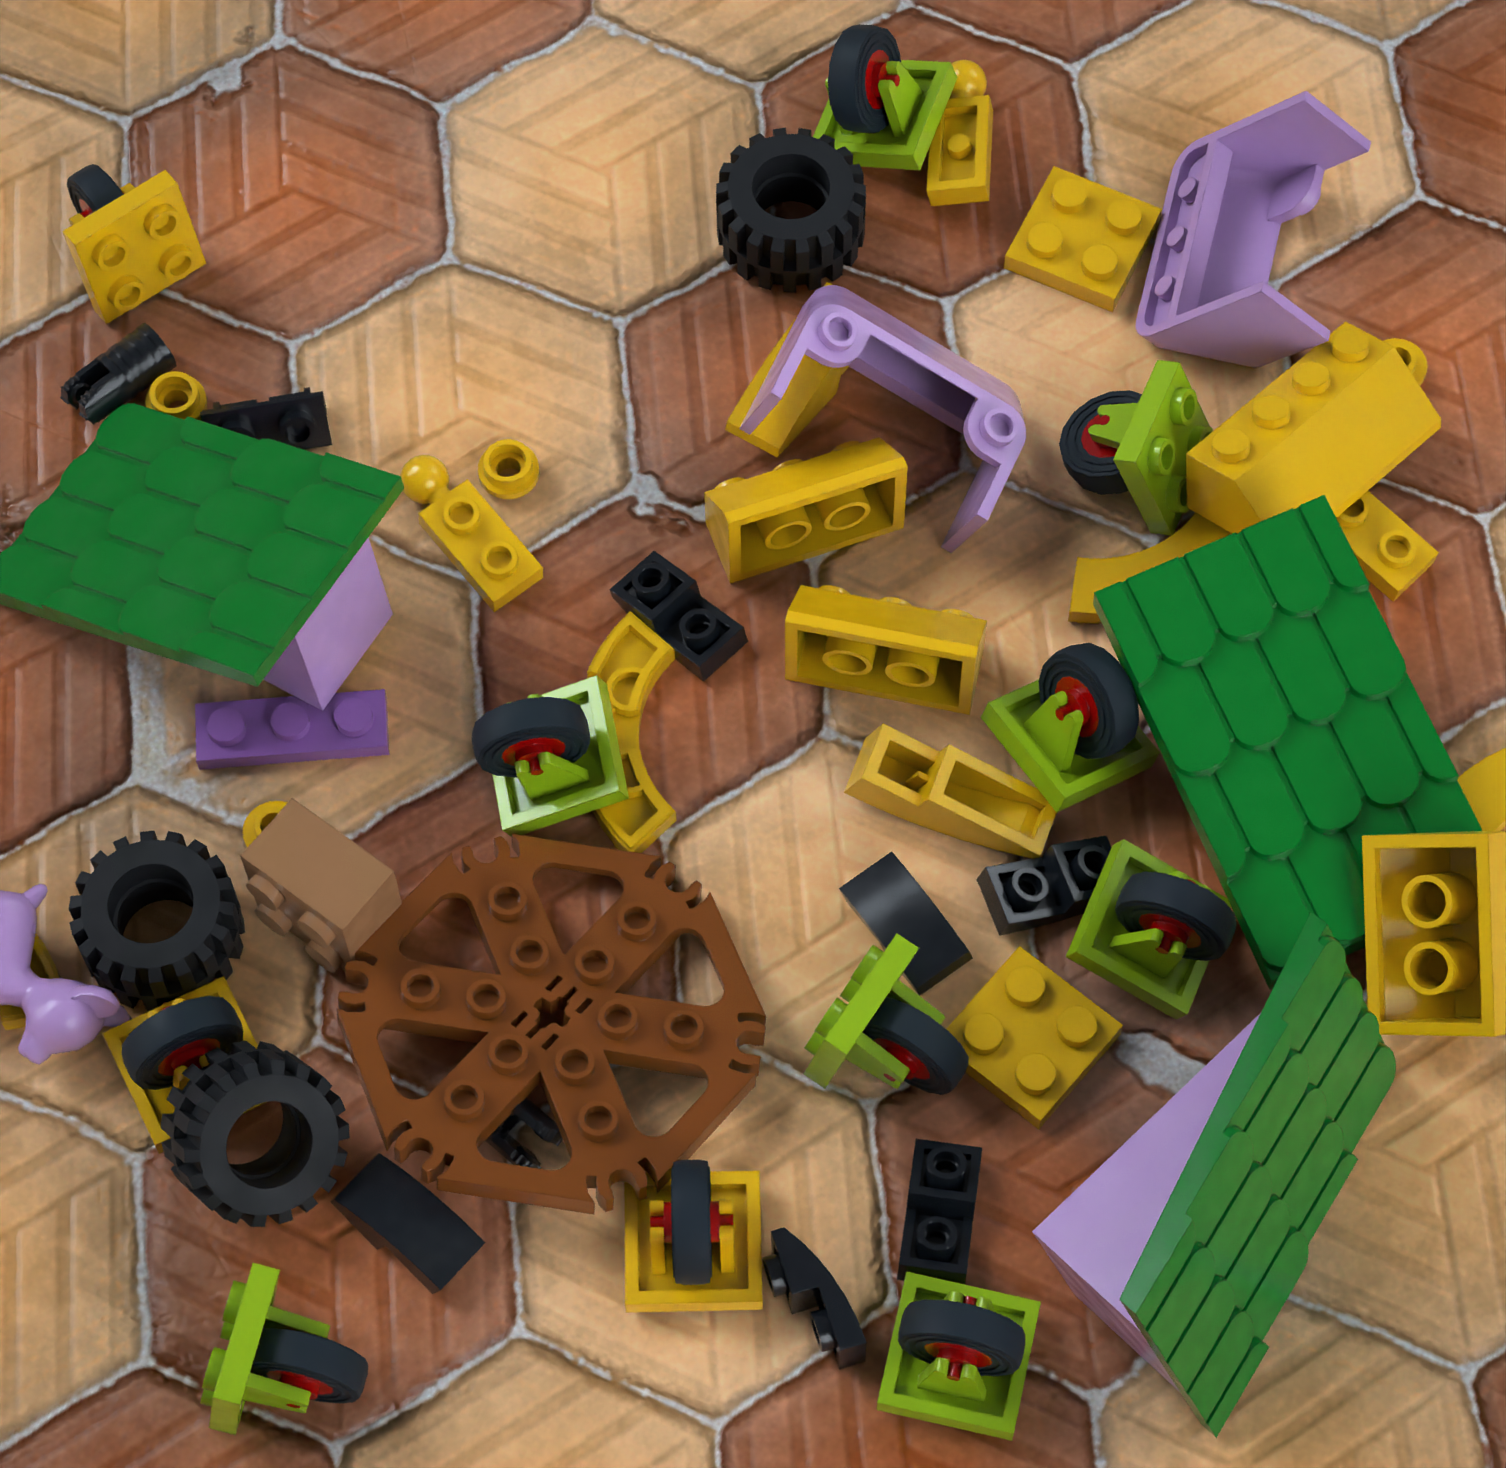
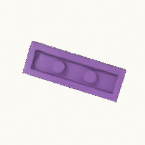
(291, 730)

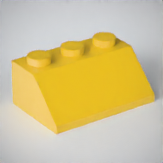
(807, 507)
(883, 648)
(1436, 932)

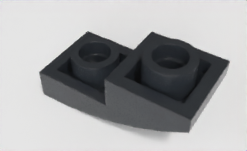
(679, 614)
(1044, 888)
(894, 903)
(940, 1210)
(409, 1220)
(808, 1284)

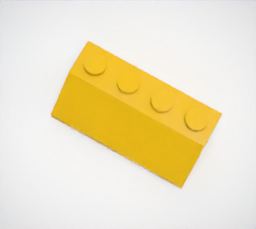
(1314, 431)

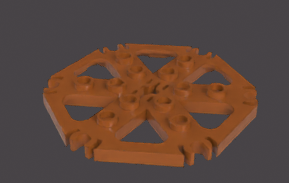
(569, 1060)

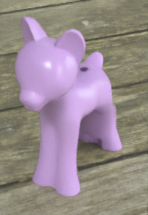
(58, 1011)

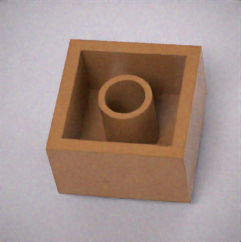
(318, 885)

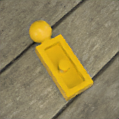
(963, 142)
(470, 533)
(1385, 546)

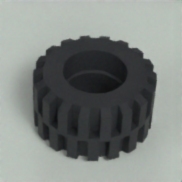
(783, 171)
(148, 874)
(295, 1163)

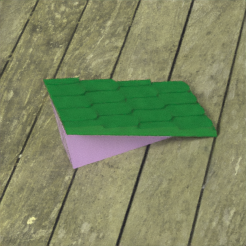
(210, 552)
(1283, 720)
(1215, 1198)

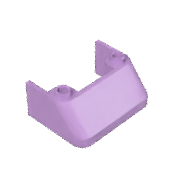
(1222, 229)
(849, 331)

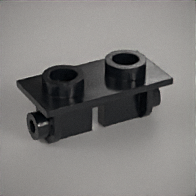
(289, 418)

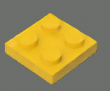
(1082, 238)
(1032, 1036)

